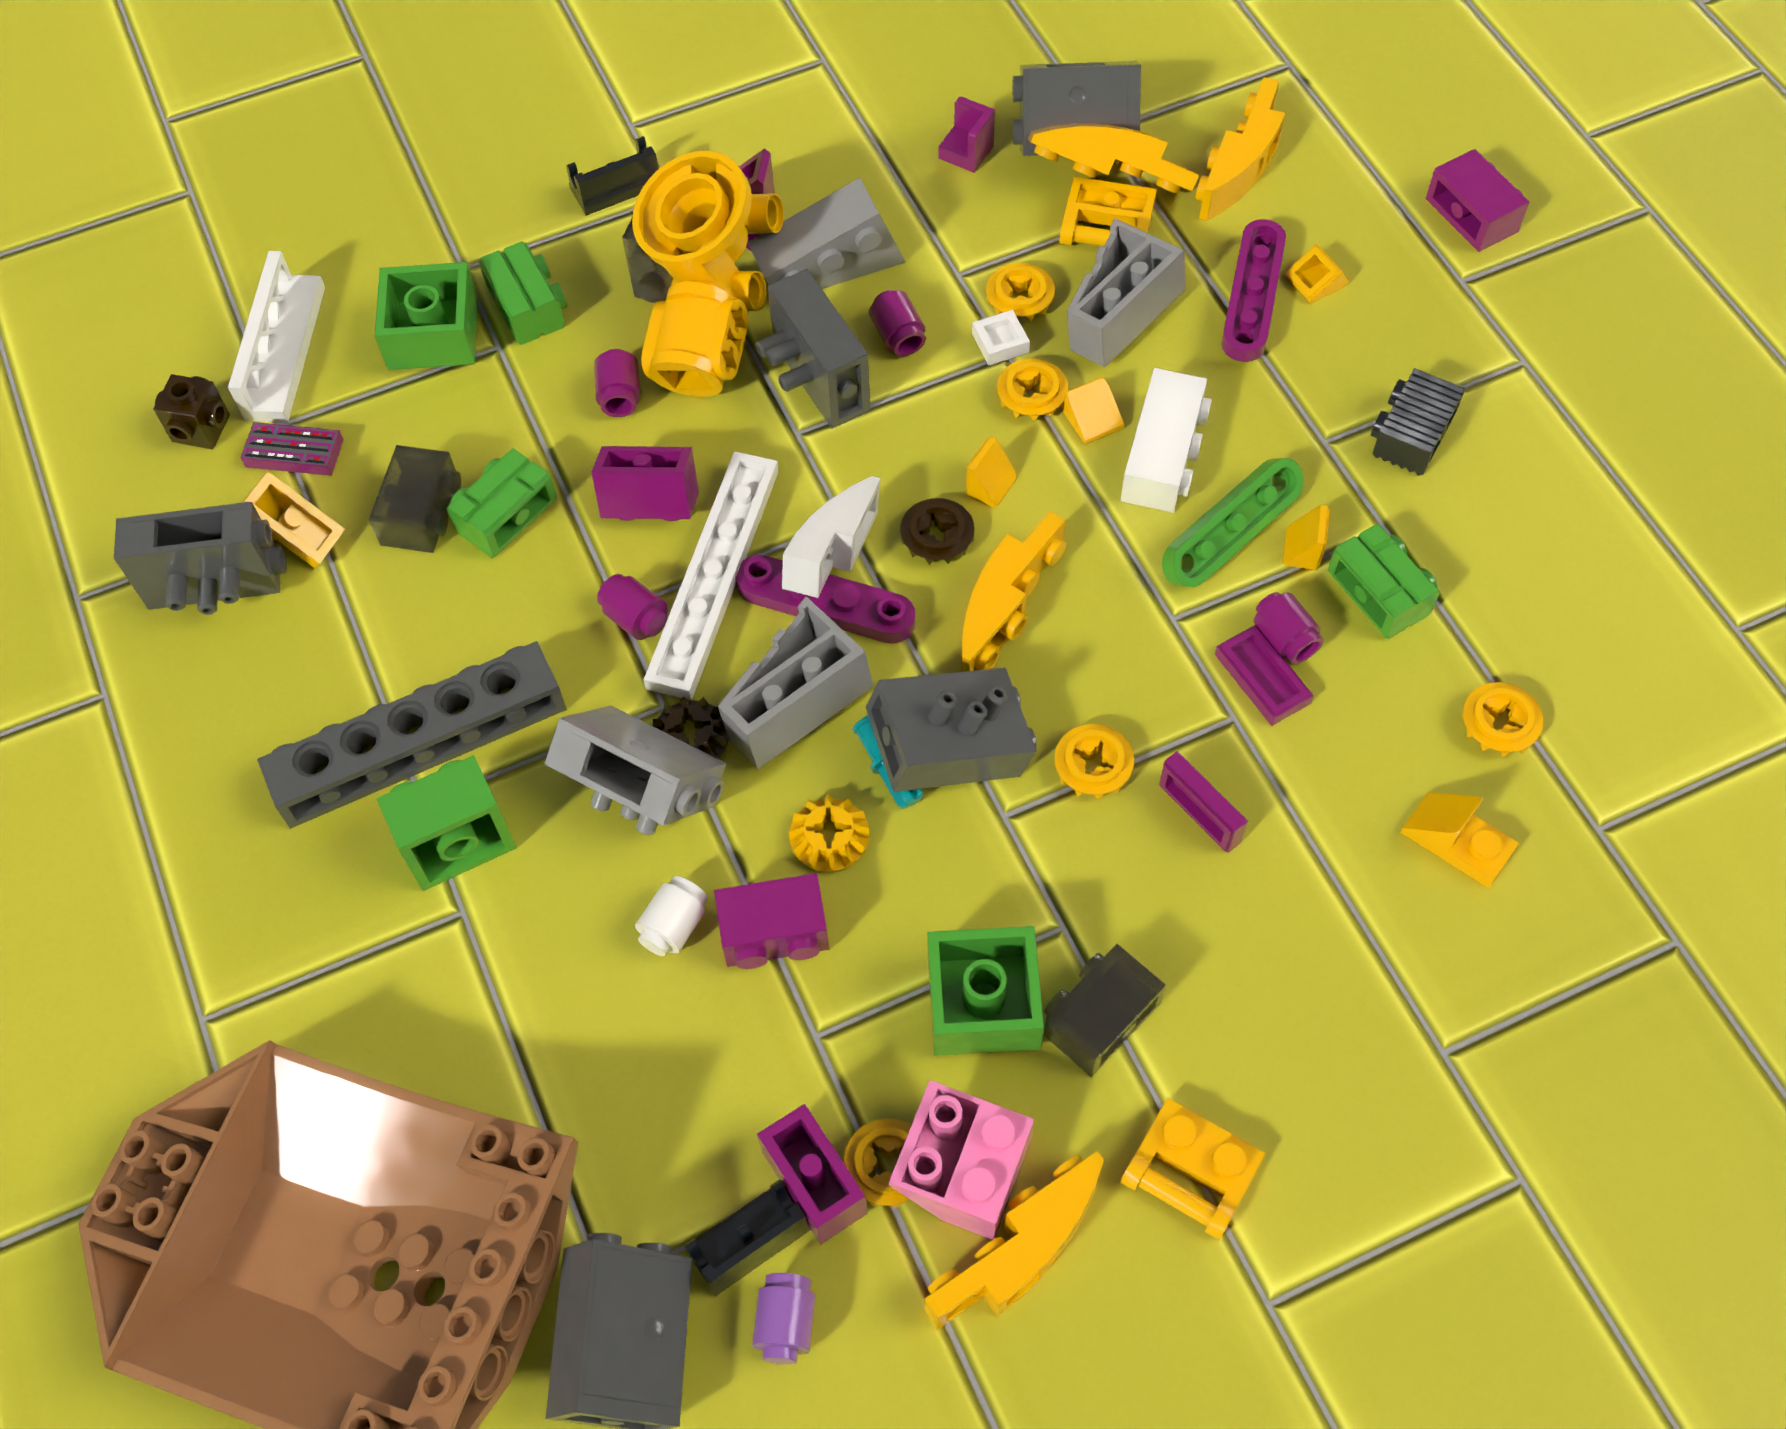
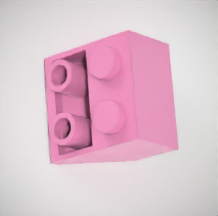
(962, 1158)

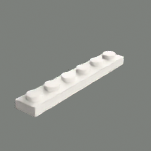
(711, 576)

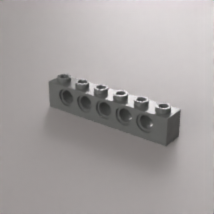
(399, 755)

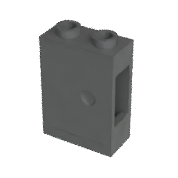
(1075, 94)
(817, 349)
(199, 556)
(950, 729)
(620, 1335)

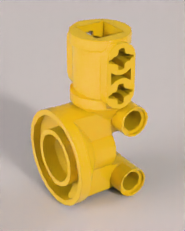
(696, 226)

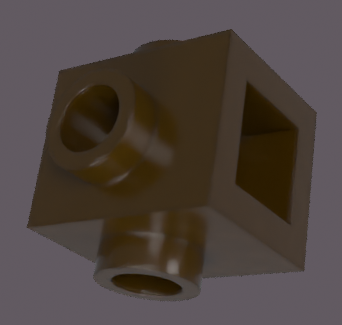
(191, 411)

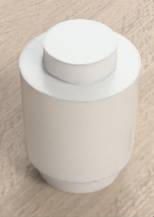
(671, 916)

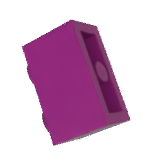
(1477, 200)
(645, 482)
(771, 921)
(813, 1173)

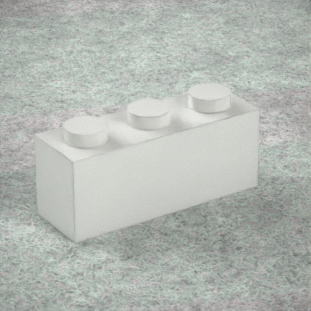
(1166, 441)

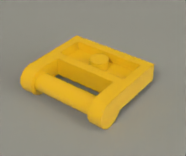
(1100, 203)
(1200, 1153)

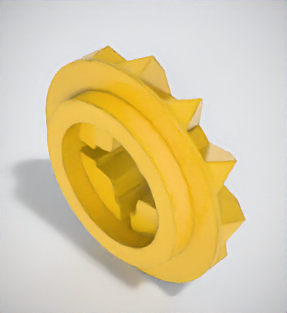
(1020, 278)
(1023, 376)
(1489, 701)
(1084, 743)
(846, 846)
(859, 1157)

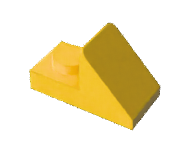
(294, 520)
(1453, 833)

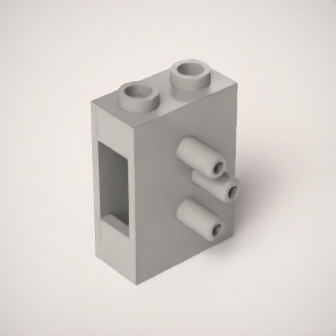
(636, 766)

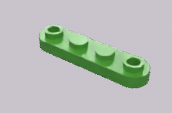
(1232, 522)

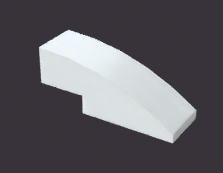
(830, 538)

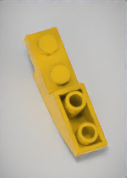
(1098, 145)
(1242, 153)
(1001, 591)
(1039, 1231)

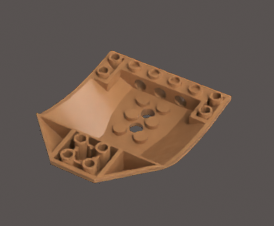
(250, 1234)

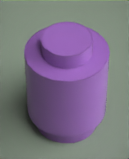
(784, 1318)

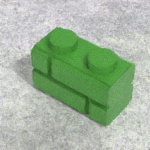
(523, 292)
(501, 502)
(1384, 580)

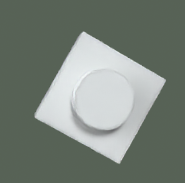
(1000, 337)

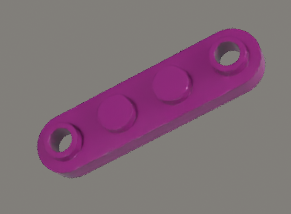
(1253, 290)
(846, 602)

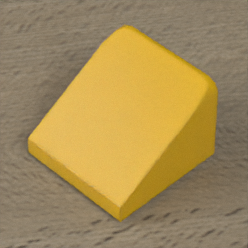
(1316, 275)
(1092, 410)
(990, 474)
(1307, 539)

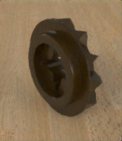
(949, 518)
(713, 735)

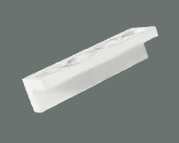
(275, 342)

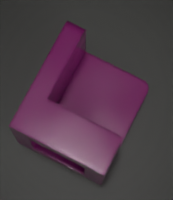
(971, 135)

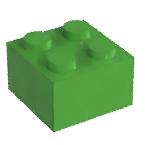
(426, 316)
(446, 822)
(985, 990)

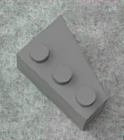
(831, 238)
(1124, 292)
(795, 686)

